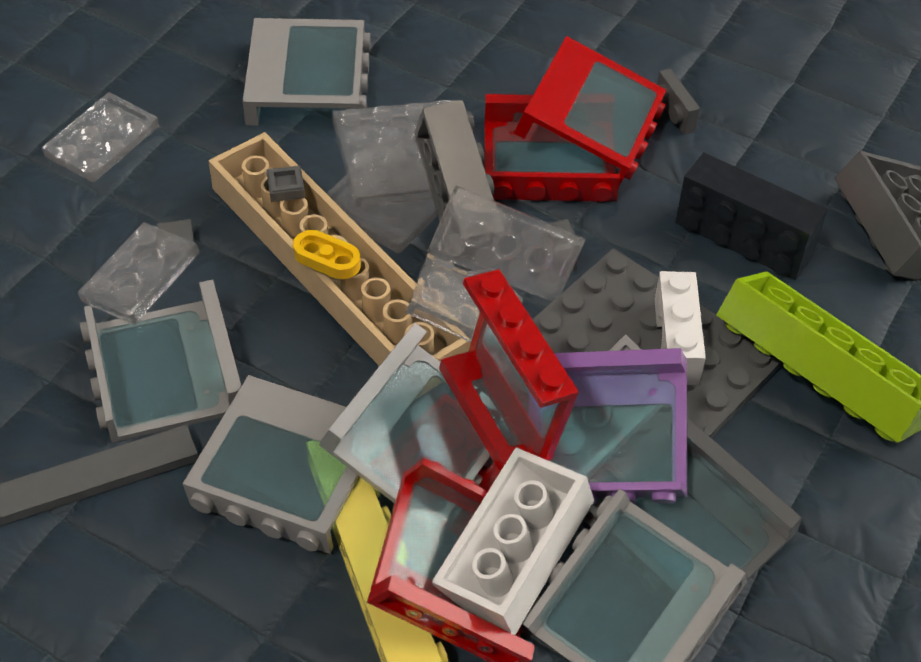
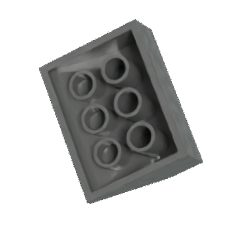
(888, 205)

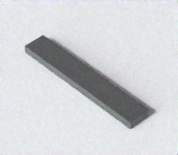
(96, 474)

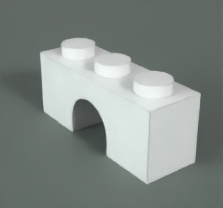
(680, 319)

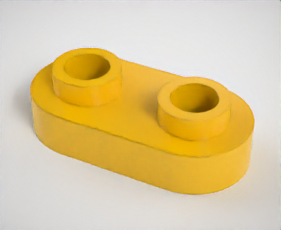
(331, 254)

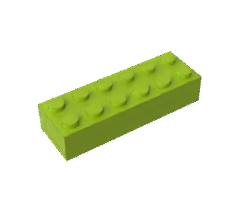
(826, 353)

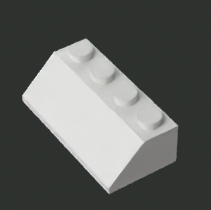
(515, 539)

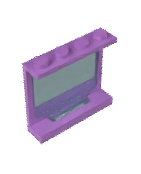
(628, 423)

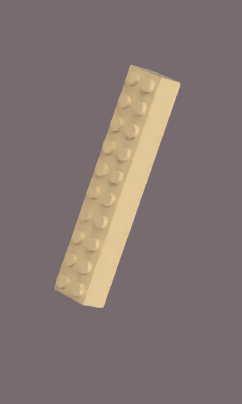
(366, 305)

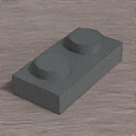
(679, 103)

